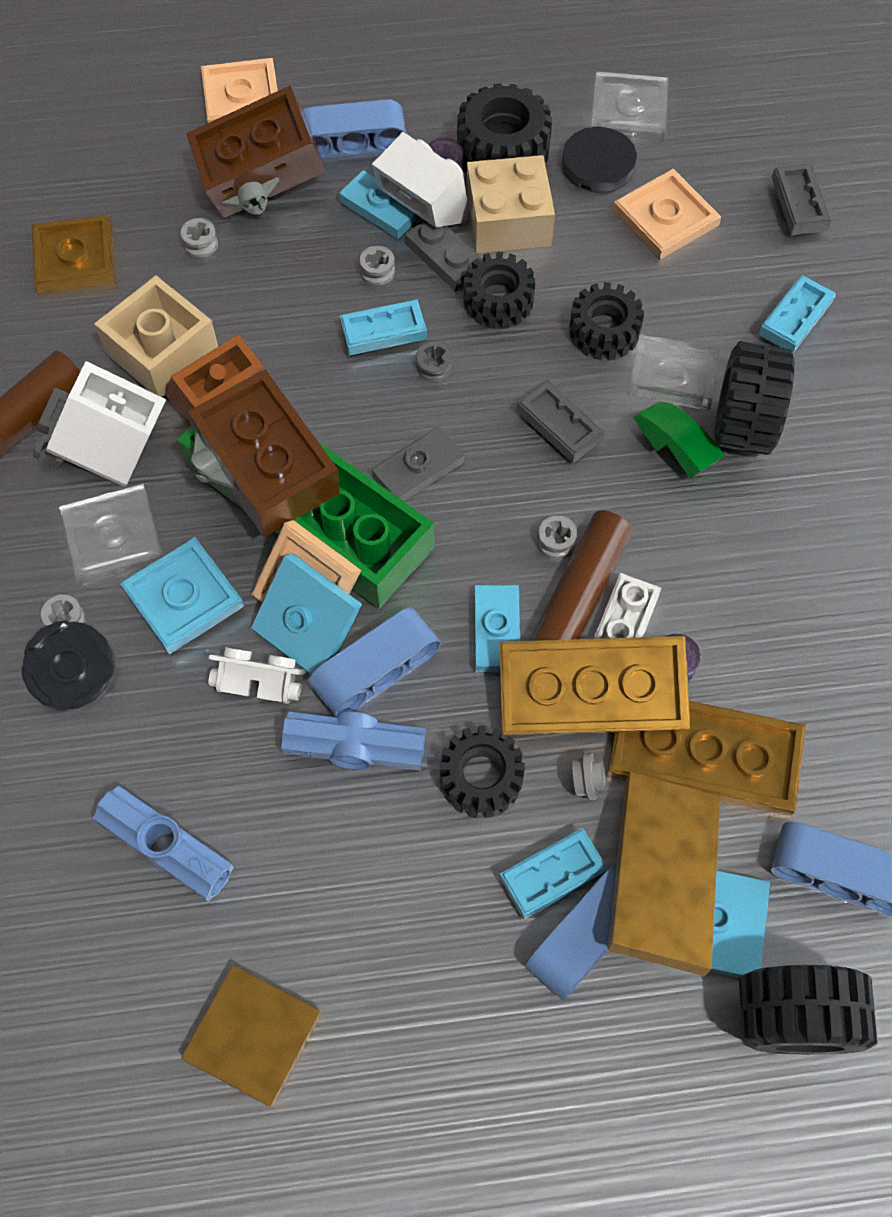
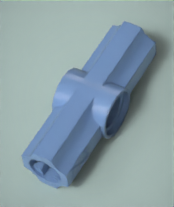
(353, 741)
(186, 857)

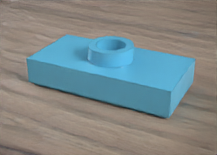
(376, 206)
(797, 313)
(383, 327)
(495, 622)
(553, 873)

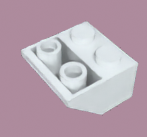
(423, 181)
(105, 424)

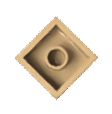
(510, 204)
(155, 334)

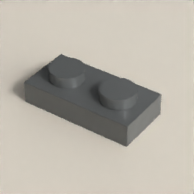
(442, 252)

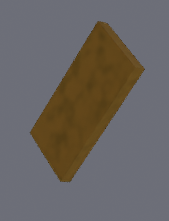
(594, 685)
(724, 753)
(665, 875)

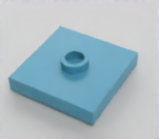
(182, 595)
(305, 614)
(739, 924)

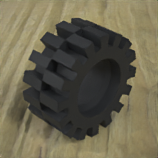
(499, 272)
(610, 303)
(487, 745)

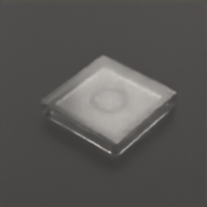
(631, 104)
(674, 372)
(111, 534)

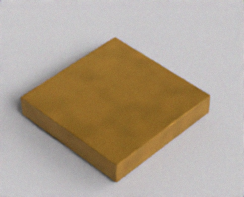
(73, 254)
(252, 1036)

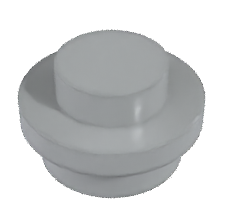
(588, 776)

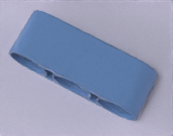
(355, 127)
(374, 662)
(834, 866)
(577, 940)

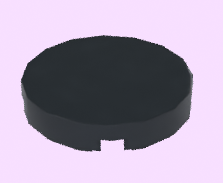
(599, 158)
(68, 666)

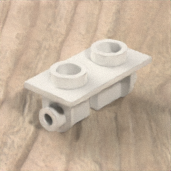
(238, 670)

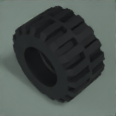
(503, 124)
(754, 397)
(807, 1010)

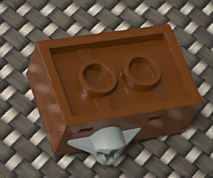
(255, 153)
(262, 453)

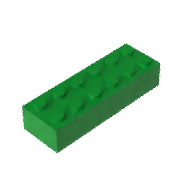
(360, 524)

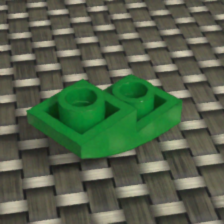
(687, 440)

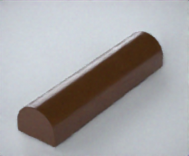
(26, 400)
(584, 578)

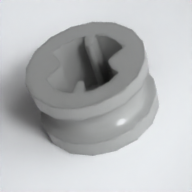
(191, 233)
(385, 271)
(566, 530)
(59, 603)

